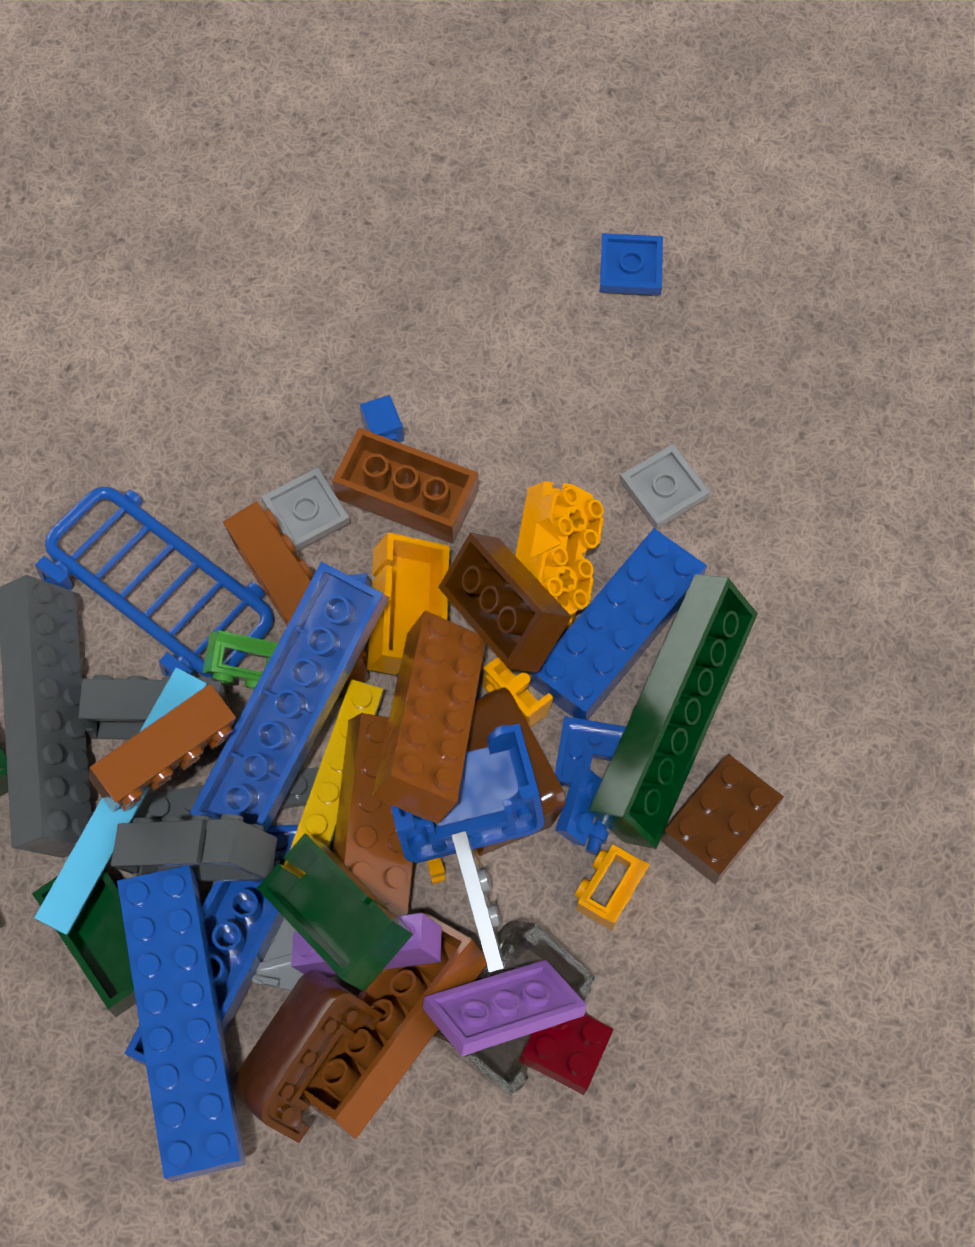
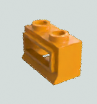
(499, 676)
(608, 915)

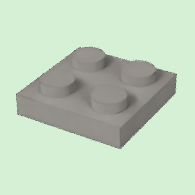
(664, 486)
(306, 509)

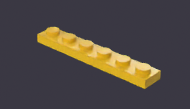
(322, 805)

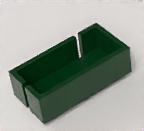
(335, 912)
(101, 944)

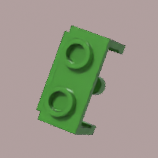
(225, 673)

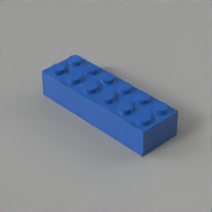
(617, 626)
(238, 936)

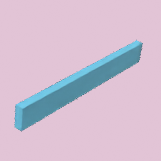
(98, 839)

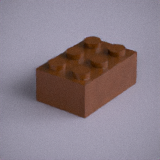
(721, 818)

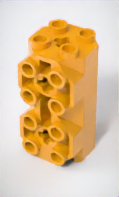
(554, 541)

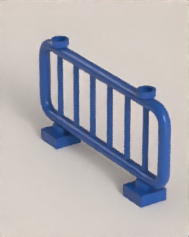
(130, 502)

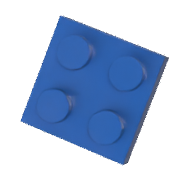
(631, 264)

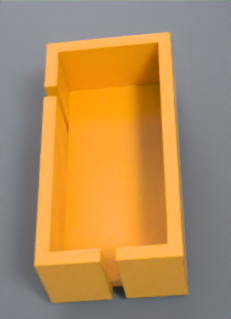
(410, 575)

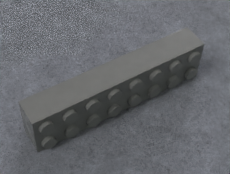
(41, 717)

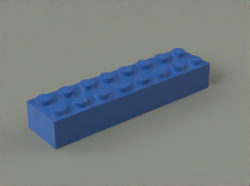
(292, 699)
(180, 1024)

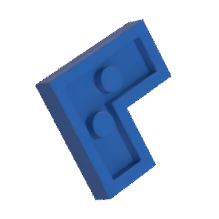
(583, 741)

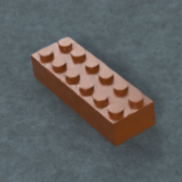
(277, 567)
(430, 718)
(366, 826)
(366, 1070)

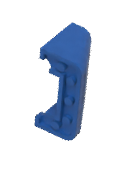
(493, 805)

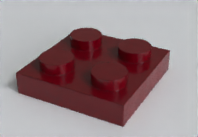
(568, 1051)

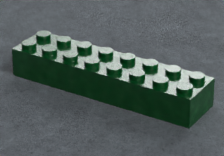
(674, 711)

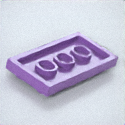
(503, 1007)

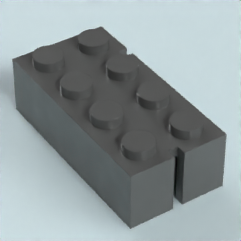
(121, 706)
(213, 848)

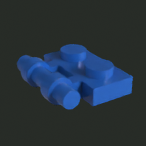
(576, 819)

